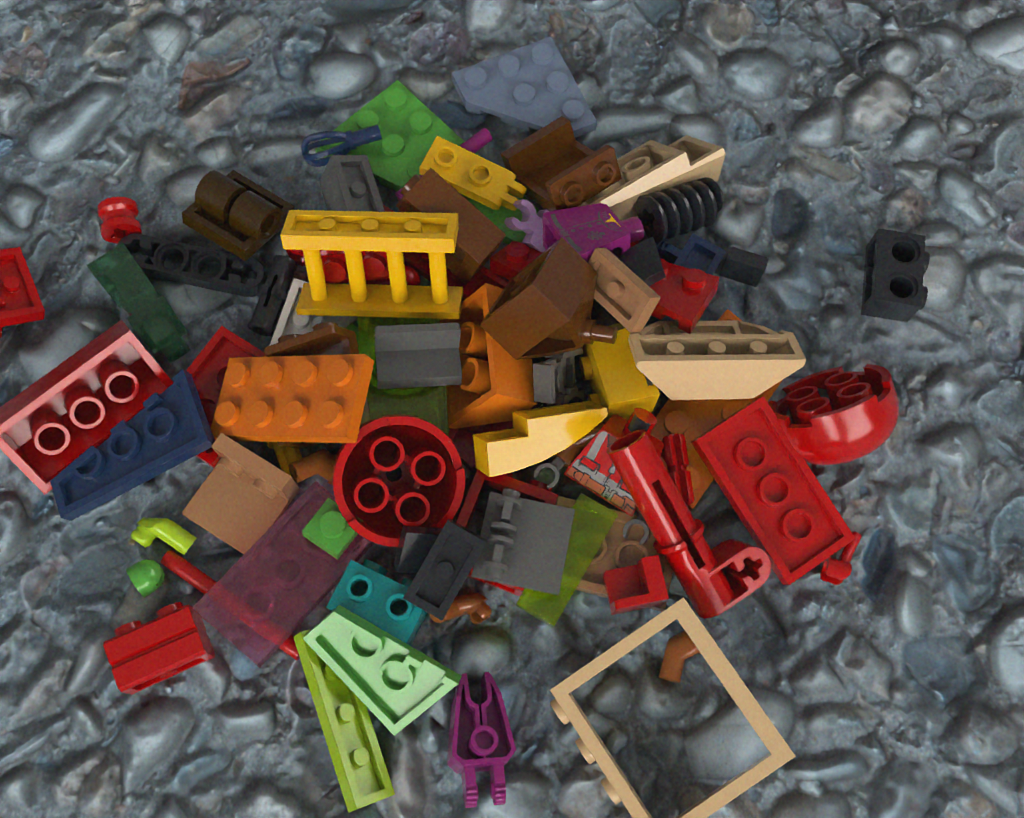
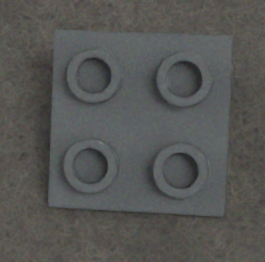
(524, 542)

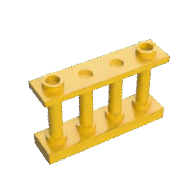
(375, 232)

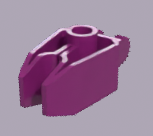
(480, 739)

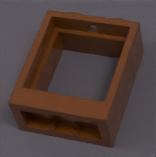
(476, 235)

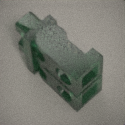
(147, 311)

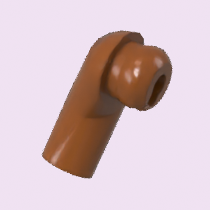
(318, 463)
(470, 604)
(676, 651)

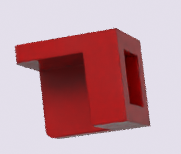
(636, 586)

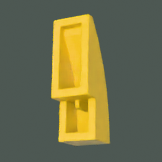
(535, 436)

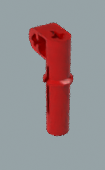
(681, 535)

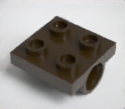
(235, 212)

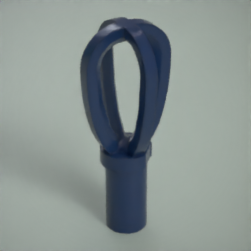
(350, 139)

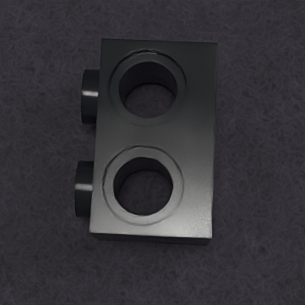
(886, 273)

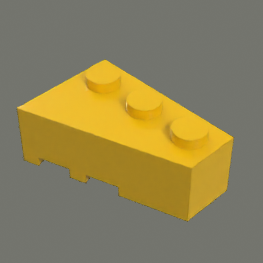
(615, 378)

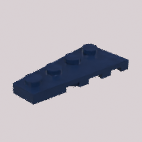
(150, 443)

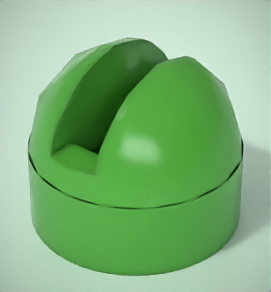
(146, 576)

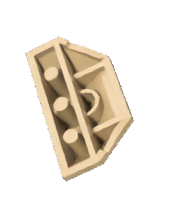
(715, 359)

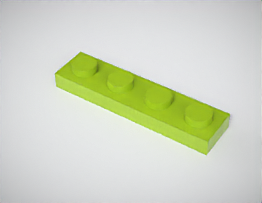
(347, 733)

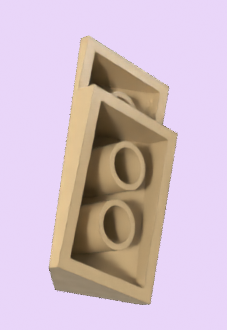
(659, 167)

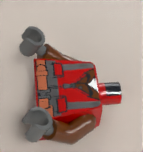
(594, 470)

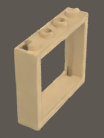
(595, 750)

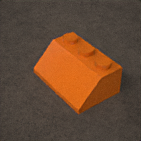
(491, 378)

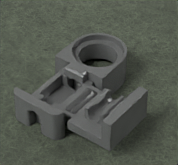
(556, 380)

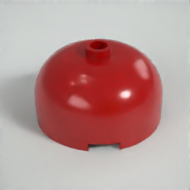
(845, 426)
(422, 495)

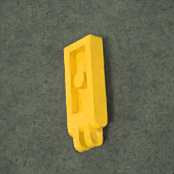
(473, 175)

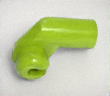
(164, 529)

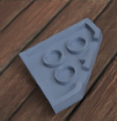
(526, 89)

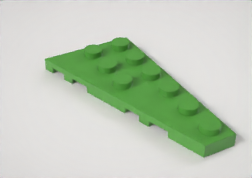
(407, 135)

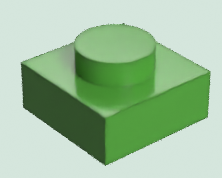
(330, 529)

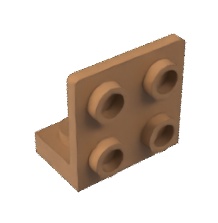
(240, 496)

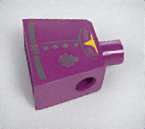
(591, 228)

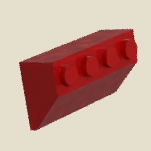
(78, 404)

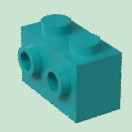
(378, 600)

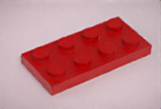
(773, 491)

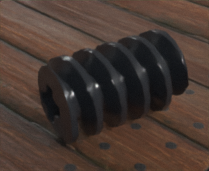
(680, 208)

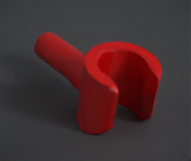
(837, 570)

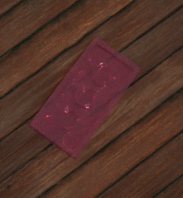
(276, 582)

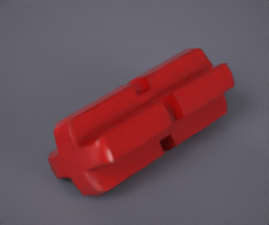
(677, 460)

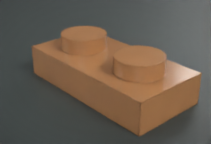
(622, 291)

